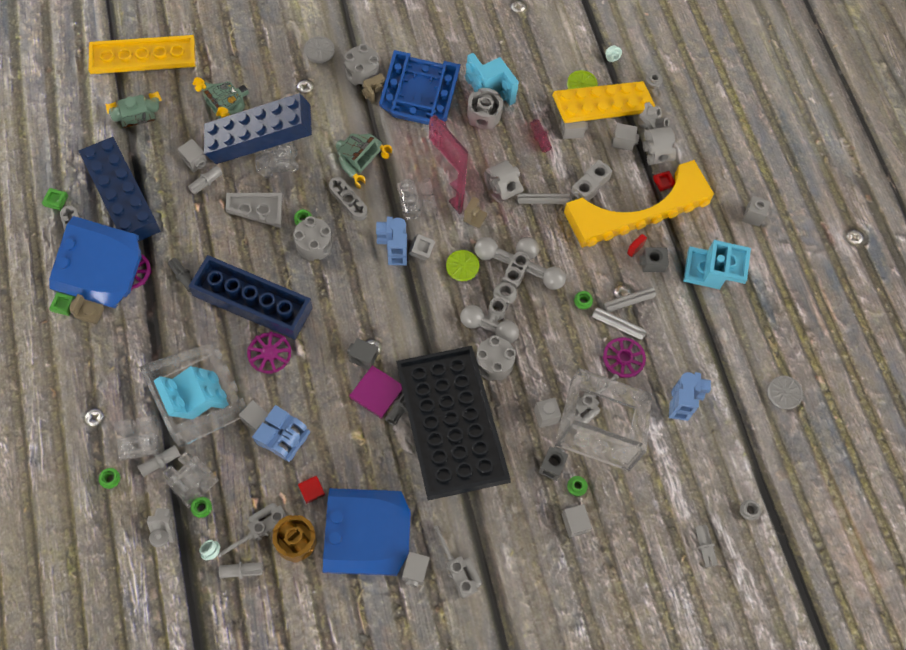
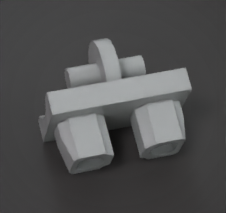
(652, 118)
(160, 528)

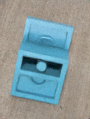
(493, 76)
(717, 264)
(191, 393)

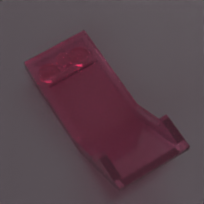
(454, 153)

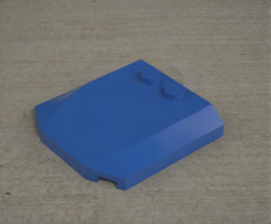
(418, 88)
(95, 262)
(366, 532)

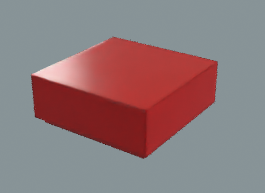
(664, 180)
(636, 245)
(311, 489)

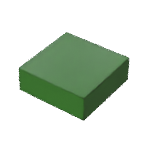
(55, 199)
(61, 304)

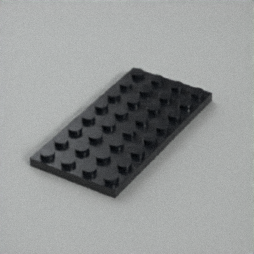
(452, 423)

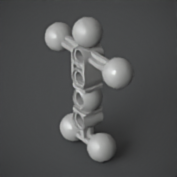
(526, 249)

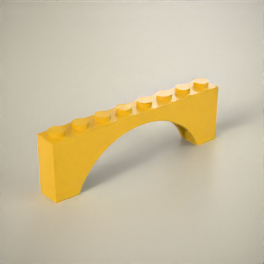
(596, 224)

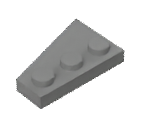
(256, 206)

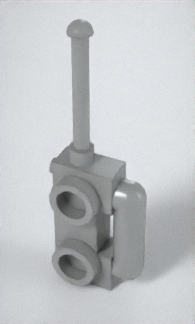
(589, 402)
(260, 528)
(456, 570)

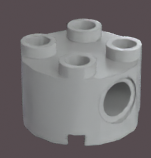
(361, 64)
(484, 108)
(659, 145)
(503, 181)
(313, 239)
(495, 358)

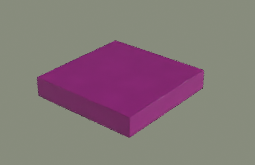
(376, 392)

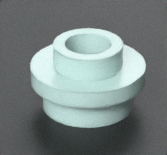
(613, 53)
(209, 550)

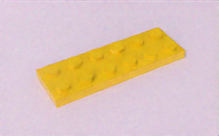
(142, 54)
(602, 101)

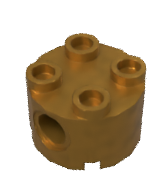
(294, 538)

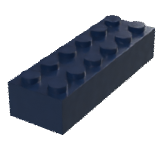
(257, 129)
(119, 189)
(251, 297)

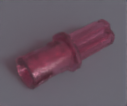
(540, 136)

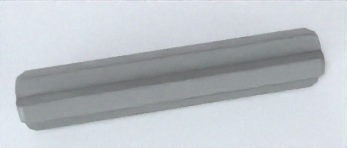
(543, 198)
(629, 299)
(619, 323)

